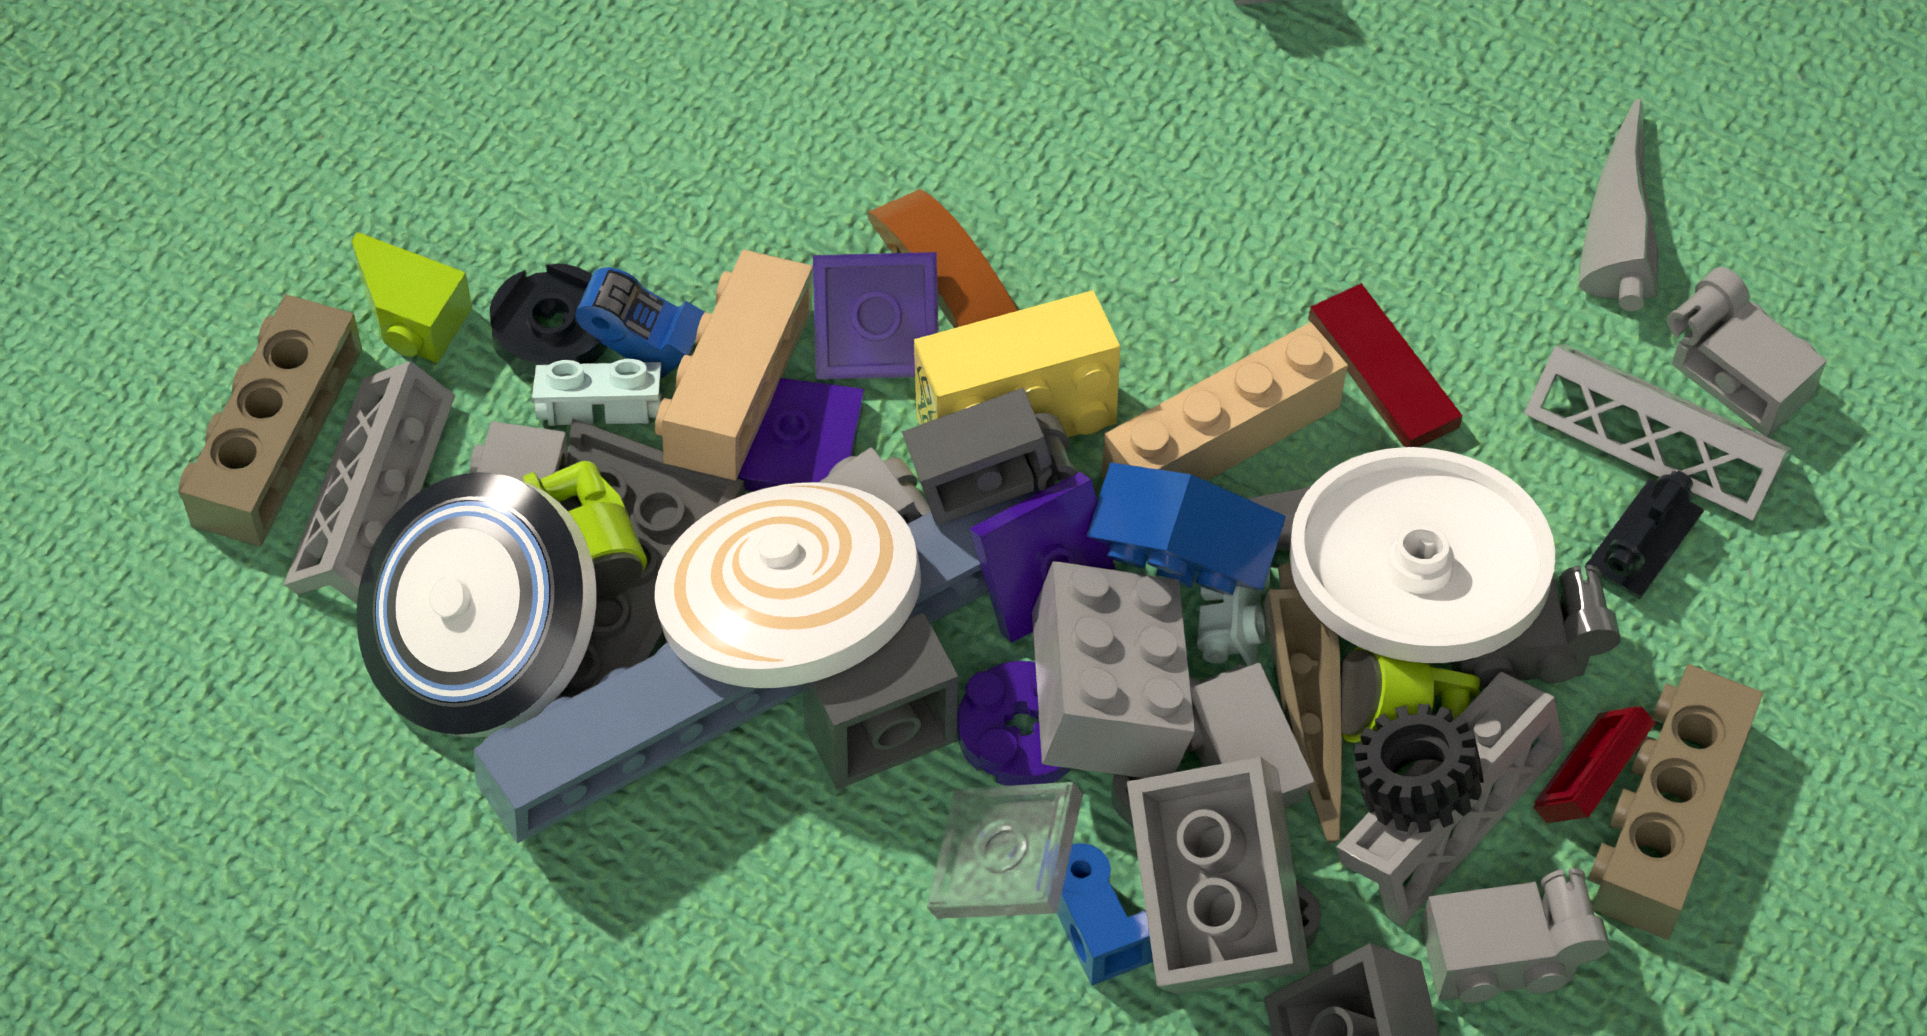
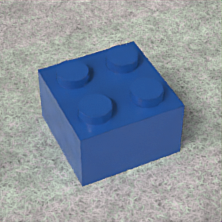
(1185, 528)

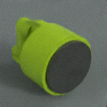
(604, 524)
(1380, 684)

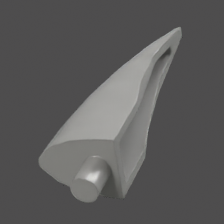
(1620, 238)

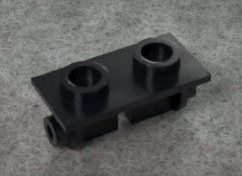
(1648, 533)

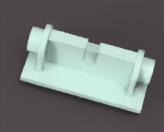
(571, 389)
(1232, 625)

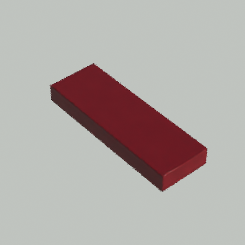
(1385, 367)

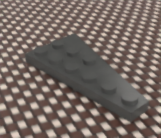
(661, 507)

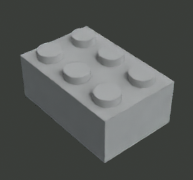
(1111, 671)
(1217, 876)

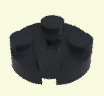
(523, 300)

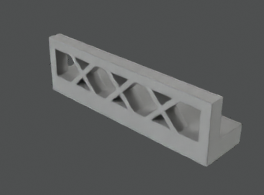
(1666, 408)
(372, 474)
(1505, 724)

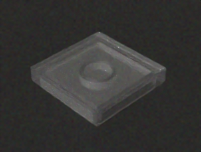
(1005, 851)

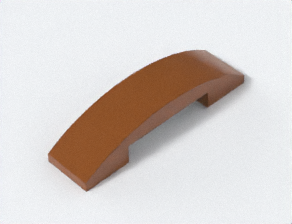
(965, 280)

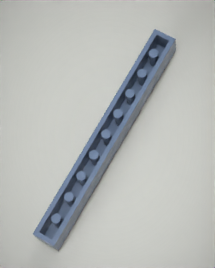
(665, 708)

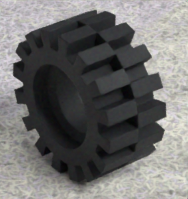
(1422, 796)

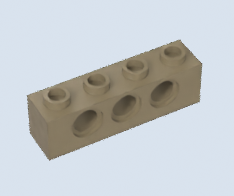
(247, 500)
(1650, 889)

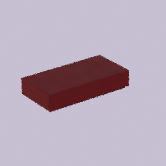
(1593, 764)

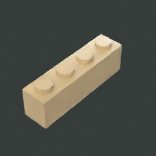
(735, 364)
(1235, 409)

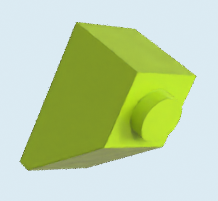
(412, 297)

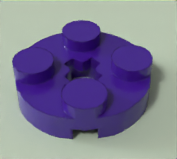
(986, 740)

